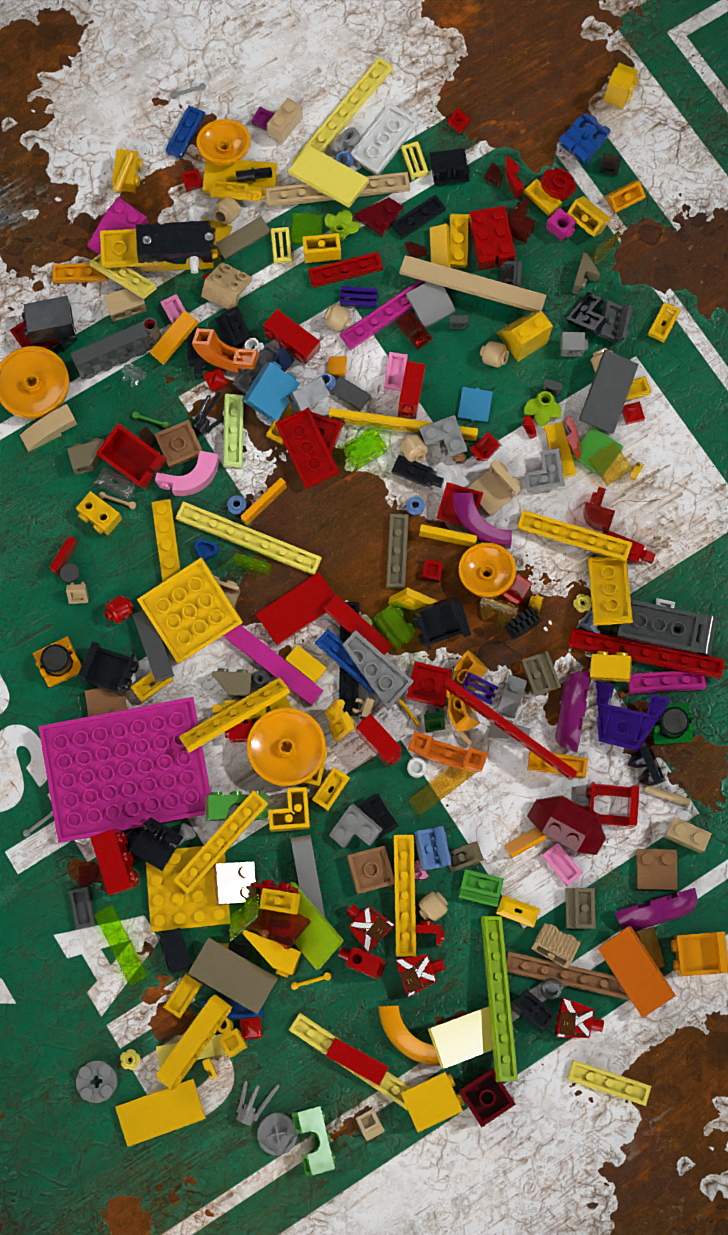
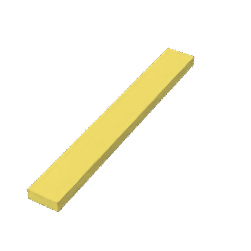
(349, 106)
(248, 538)
(322, 1040)

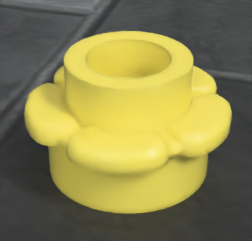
(582, 608)
(130, 1054)

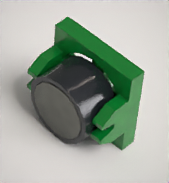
(672, 723)

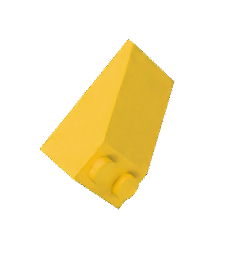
(279, 958)

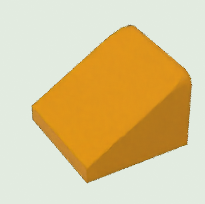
(337, 366)

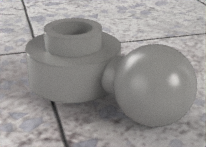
(348, 138)

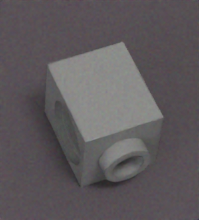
(573, 344)

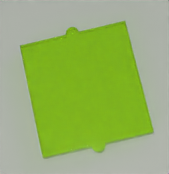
(305, 225)

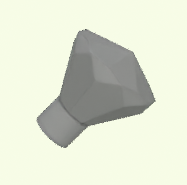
(186, 832)

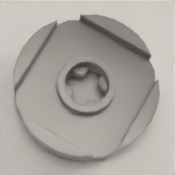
(106, 1088)

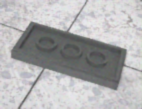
(608, 392)

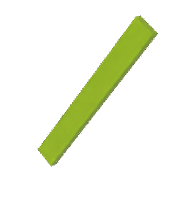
(499, 999)

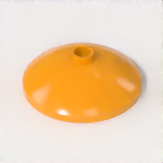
(223, 141)
(487, 559)

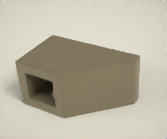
(84, 456)
(236, 684)

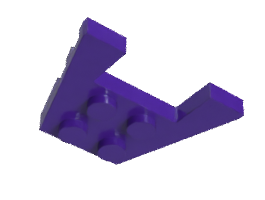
(625, 726)

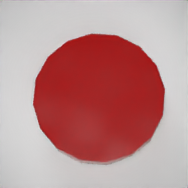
(558, 183)

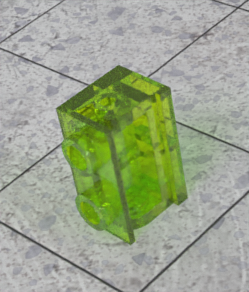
(364, 449)
(395, 627)

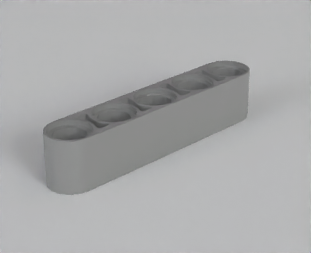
(307, 870)

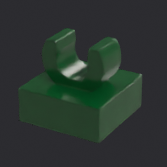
(434, 721)

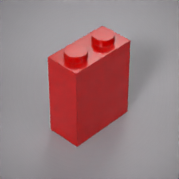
(411, 390)
(379, 740)

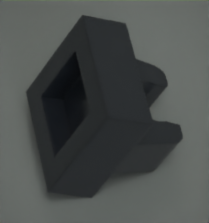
(610, 164)

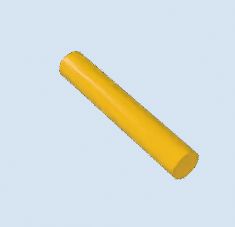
(124, 170)

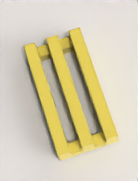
(418, 173)
(282, 260)

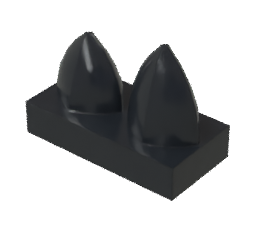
(646, 758)

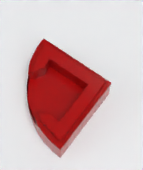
(529, 427)

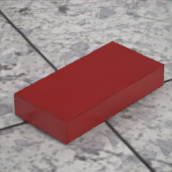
(63, 555)

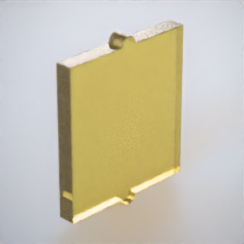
(605, 248)
(610, 464)

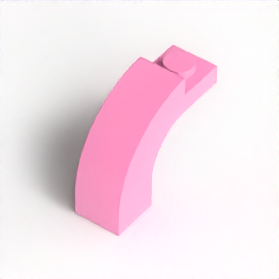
(194, 481)

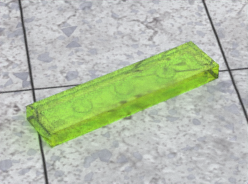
(121, 945)

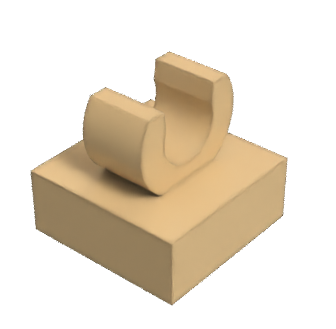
(77, 593)
(365, 707)

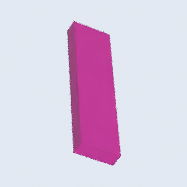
(665, 682)

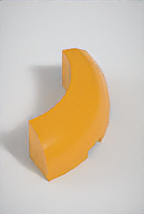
(460, 714)
(403, 1039)

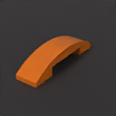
(447, 754)

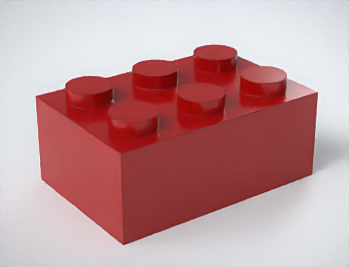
(491, 237)
(131, 456)
(115, 861)

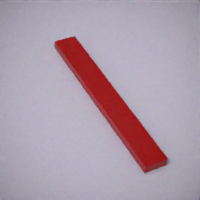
(647, 653)
(510, 729)

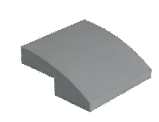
(430, 303)

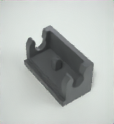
(511, 273)

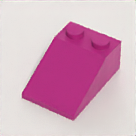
(117, 217)

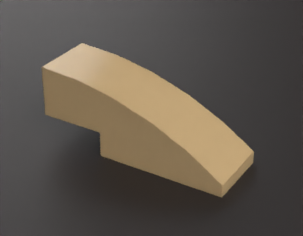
(48, 428)

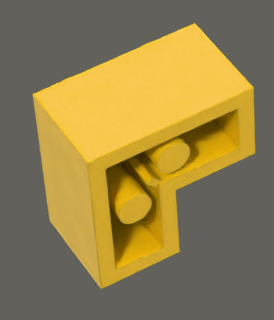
(621, 85)
(295, 816)

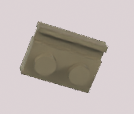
(540, 674)
(580, 908)

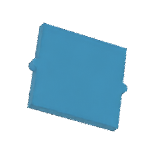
(475, 404)

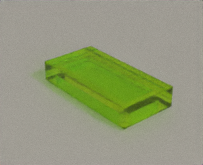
(252, 564)

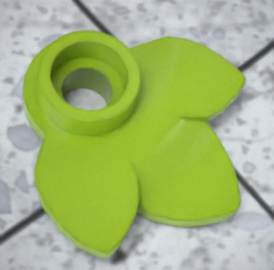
(341, 224)
(543, 411)

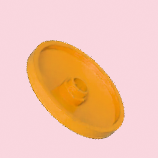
(33, 382)
(286, 747)

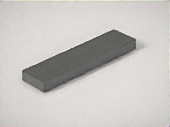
(153, 647)

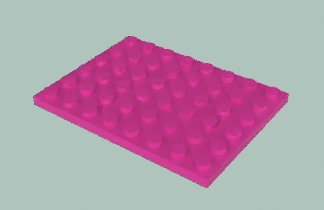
(124, 769)

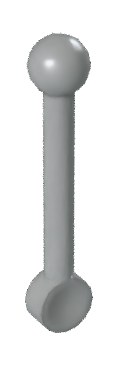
(174, 94)
(26, 832)

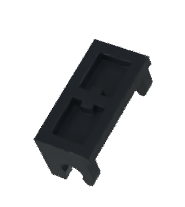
(378, 812)
(174, 950)
(533, 1011)

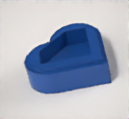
(206, 549)

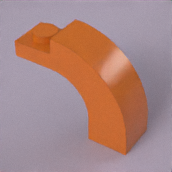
(221, 355)

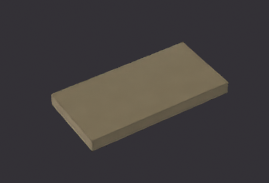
(233, 975)

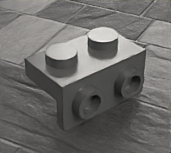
(617, 321)

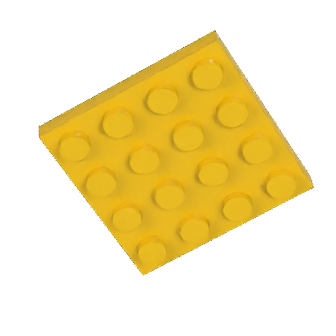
(190, 610)
(173, 907)

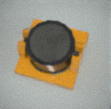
(57, 661)

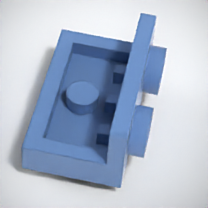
(432, 848)

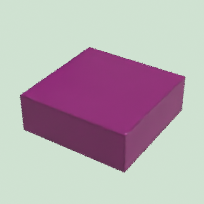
(262, 117)

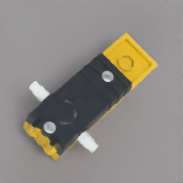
(161, 246)

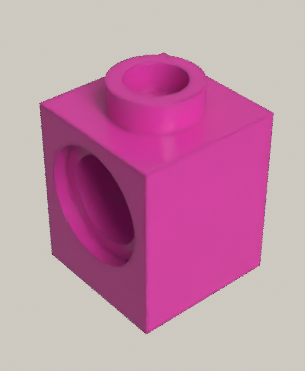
(561, 217)

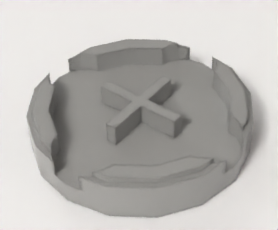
(277, 1134)

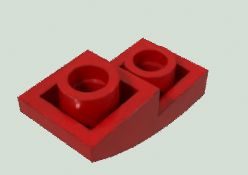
(511, 174)

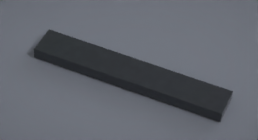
(348, 685)

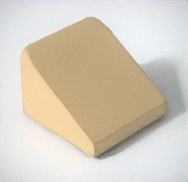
(370, 1124)

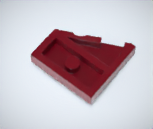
(380, 215)

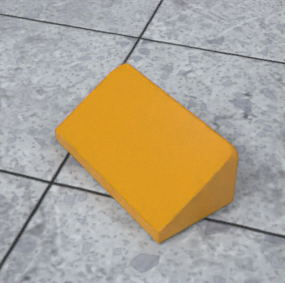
(625, 196)
(524, 842)

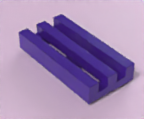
(360, 294)
(490, 693)

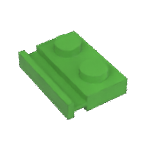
(481, 888)

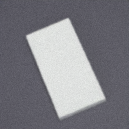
(384, 139)

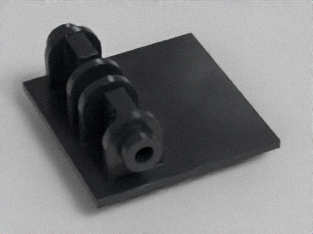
(449, 167)
(155, 843)

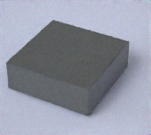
(458, 321)
(552, 386)

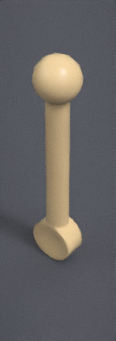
(132, 505)

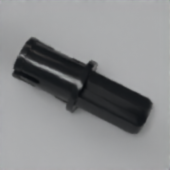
(253, 174)

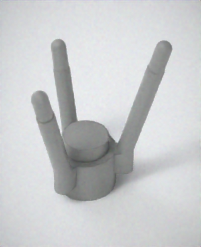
(247, 1113)

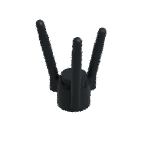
(201, 423)

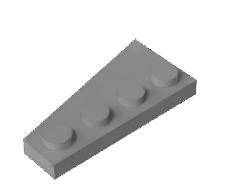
(380, 673)

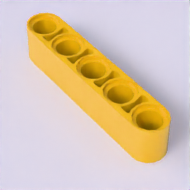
(193, 1042)

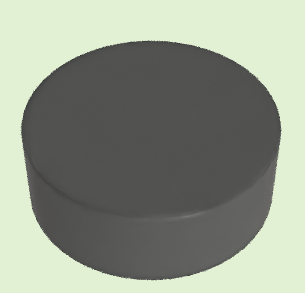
(69, 573)
(551, 988)

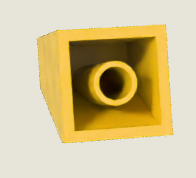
(526, 334)

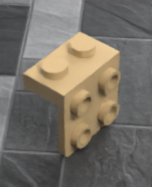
(225, 286)
(497, 487)

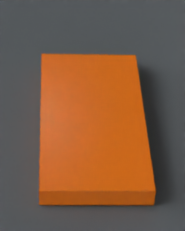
(636, 972)

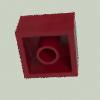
(486, 1097)

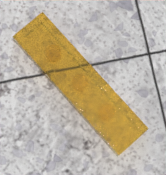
(439, 788)

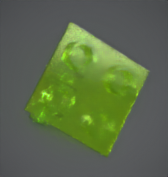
(245, 916)

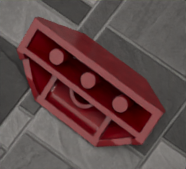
(568, 824)

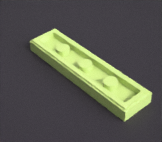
(233, 431)

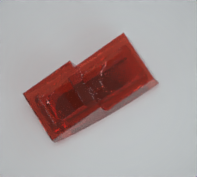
(413, 330)

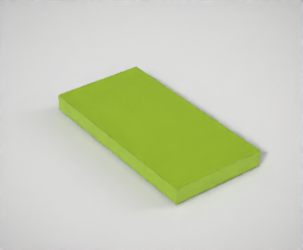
(319, 938)

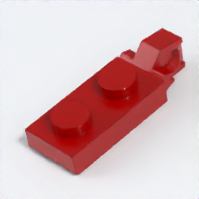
(638, 551)

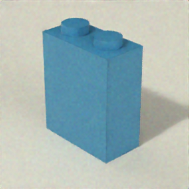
(270, 390)

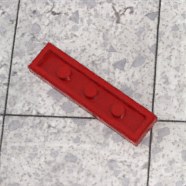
(345, 269)
(352, 621)

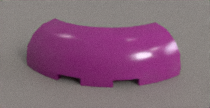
(475, 523)
(572, 710)
(659, 911)

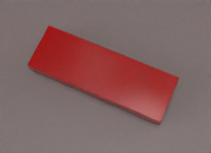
(357, 1061)

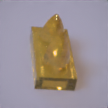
(506, 612)

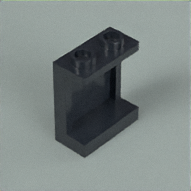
(441, 621)
(108, 669)

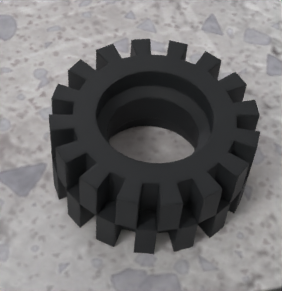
(522, 623)

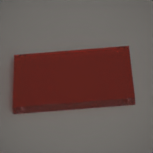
(282, 927)

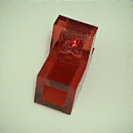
(521, 225)
(596, 515)

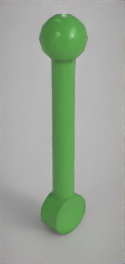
(136, 416)

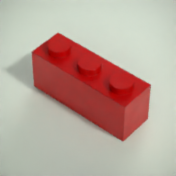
(291, 337)

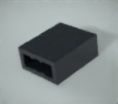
(48, 320)

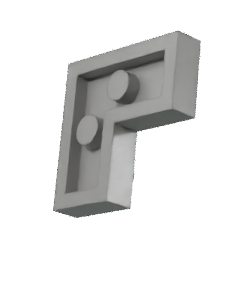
(446, 430)
(550, 476)
(353, 823)

